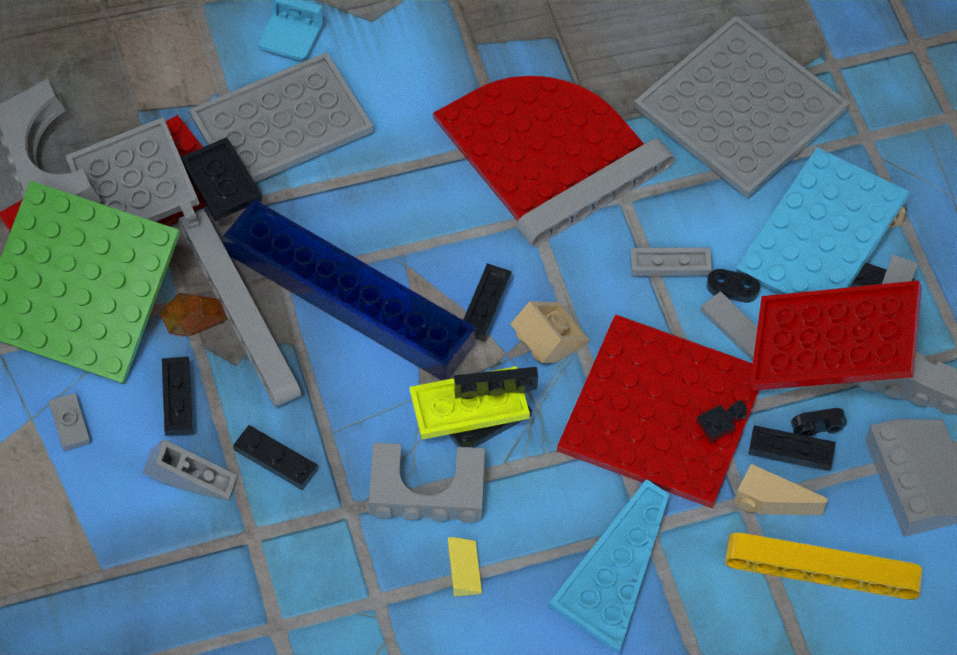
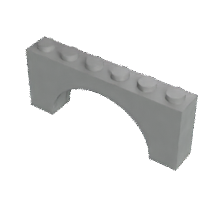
(22, 124)

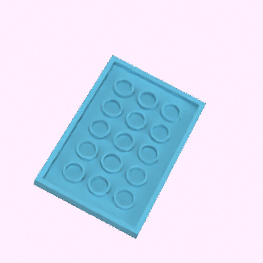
(823, 227)

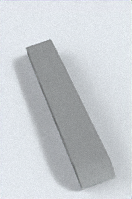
(595, 192)

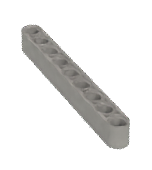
(240, 310)

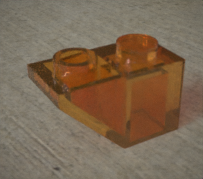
(192, 314)

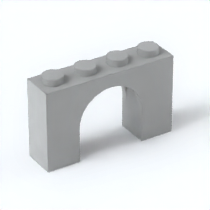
(458, 502)

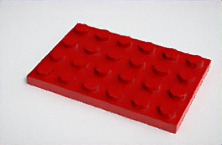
(836, 336)

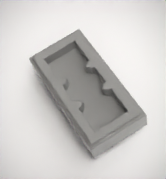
(69, 422)

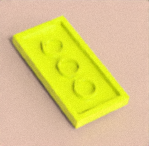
(443, 414)

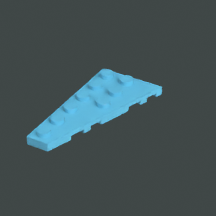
(609, 578)

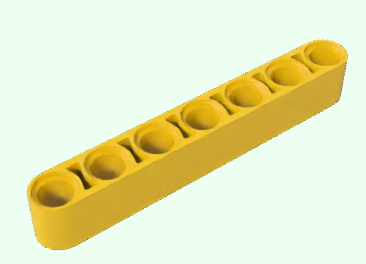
(824, 566)

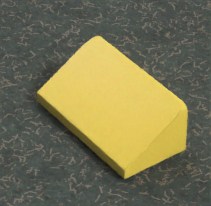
(464, 567)

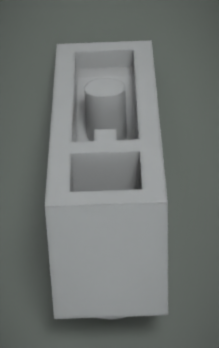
(188, 471)

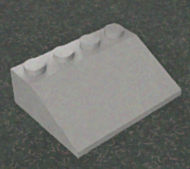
(916, 471)

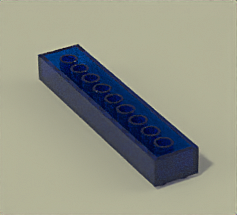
(350, 290)

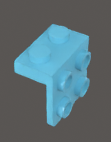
(292, 28)

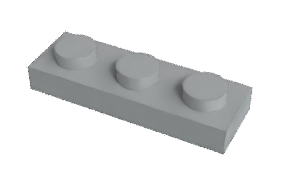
(670, 261)

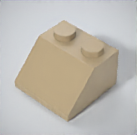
(548, 331)

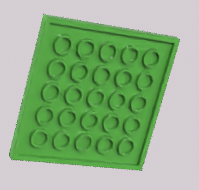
(81, 280)

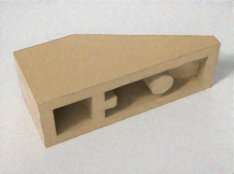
(774, 495)

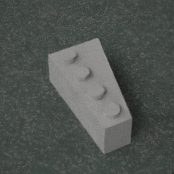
(931, 386)

